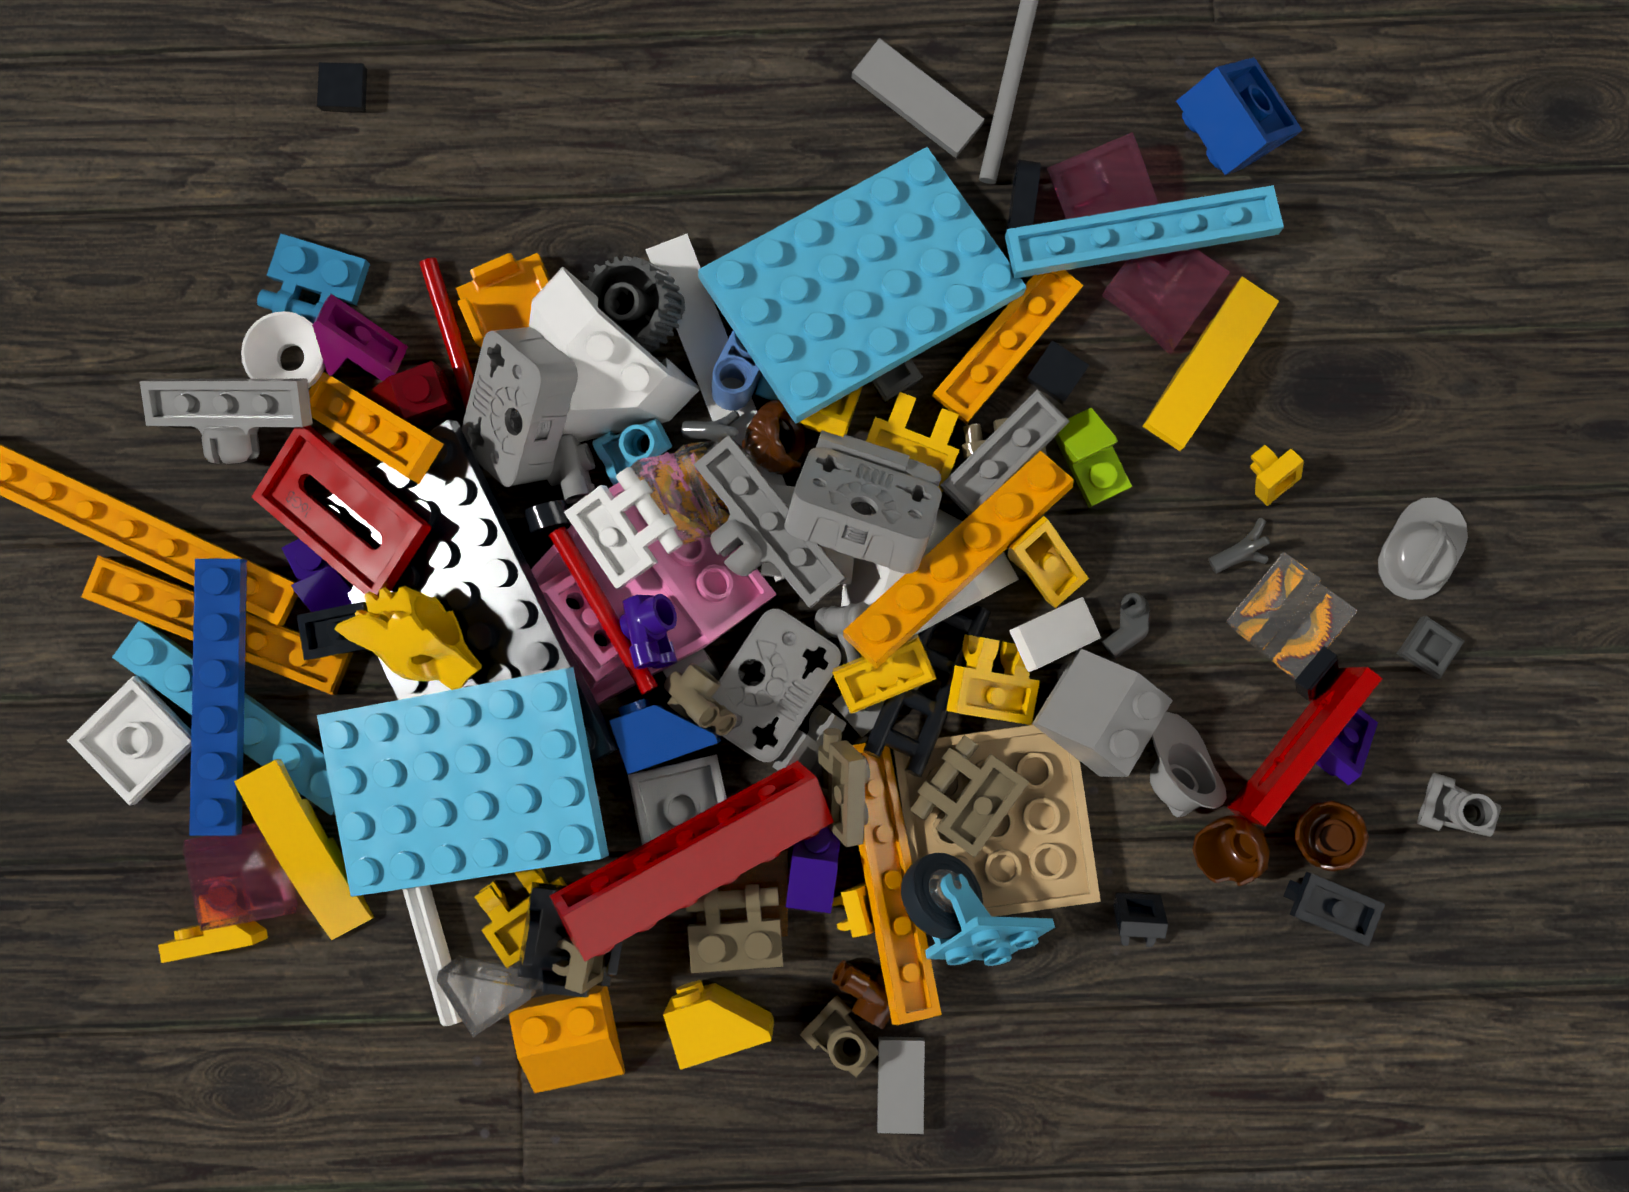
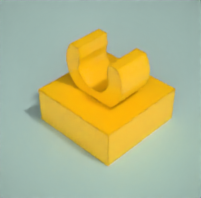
(1275, 474)
(857, 910)

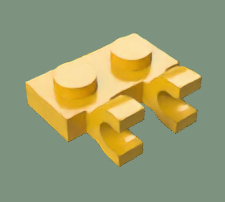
(920, 448)
(988, 693)
(508, 923)

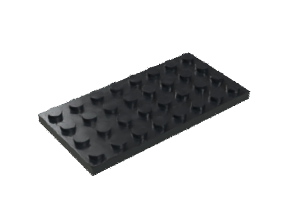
(479, 575)

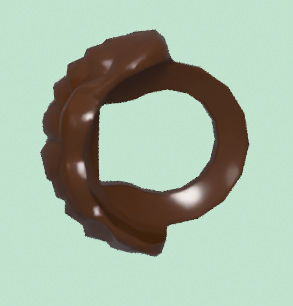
(763, 440)

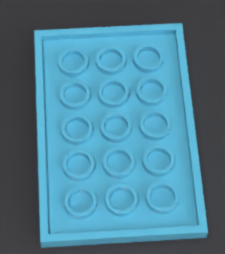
(861, 283)
(463, 784)

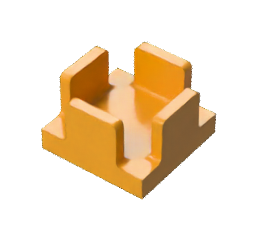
(501, 294)

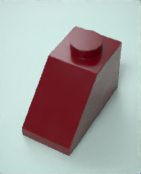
(416, 395)

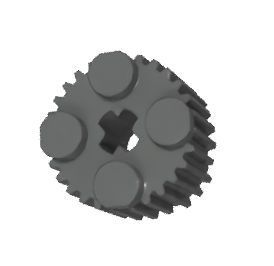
(655, 296)

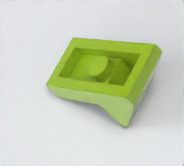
(1091, 457)

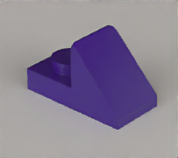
(318, 582)
(1350, 748)
(814, 873)

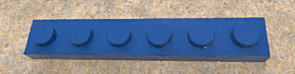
(218, 697)

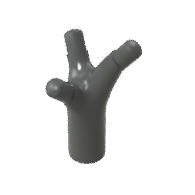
(711, 430)
(1242, 551)

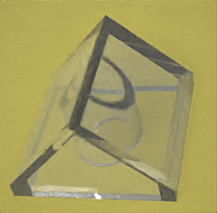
(484, 991)

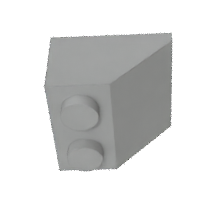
(1102, 714)

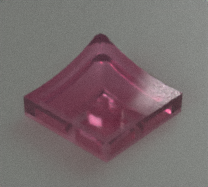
(1103, 180)
(1166, 292)
(236, 879)

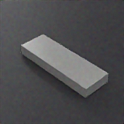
(917, 98)
(1004, 452)

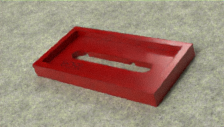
(287, 500)
(1304, 744)

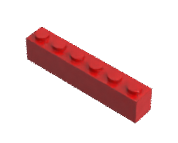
(691, 860)

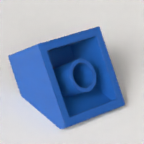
(1237, 115)
(656, 734)

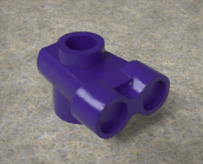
(646, 625)

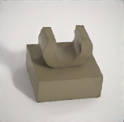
(580, 974)

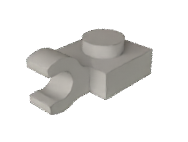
(805, 746)

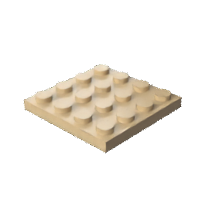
(1043, 844)

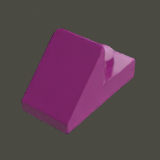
(350, 335)

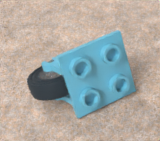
(948, 905)

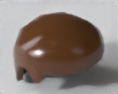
(1331, 835)
(1231, 850)

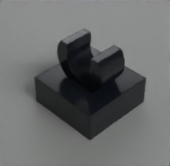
(1140, 917)

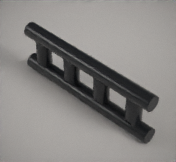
(935, 709)

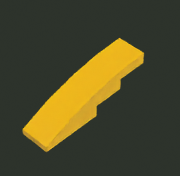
(1210, 364)
(303, 848)

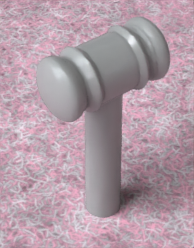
(833, 620)

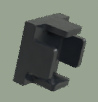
(540, 940)

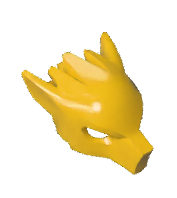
(412, 637)

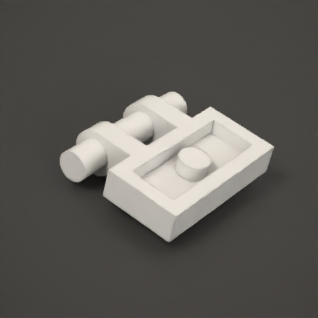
(612, 536)

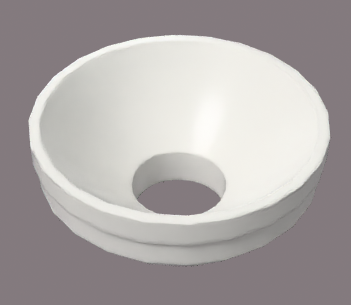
(268, 340)

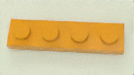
(1006, 343)
(373, 428)

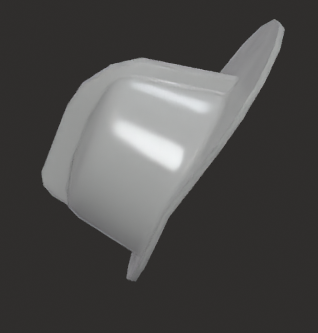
(1423, 548)
(1184, 769)

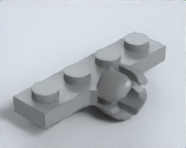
(227, 410)
(758, 523)

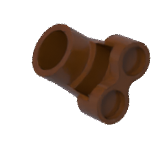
(871, 993)

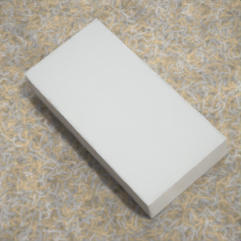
(1055, 634)

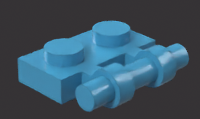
(314, 269)

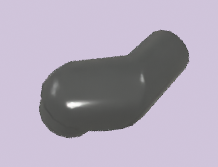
(1133, 625)

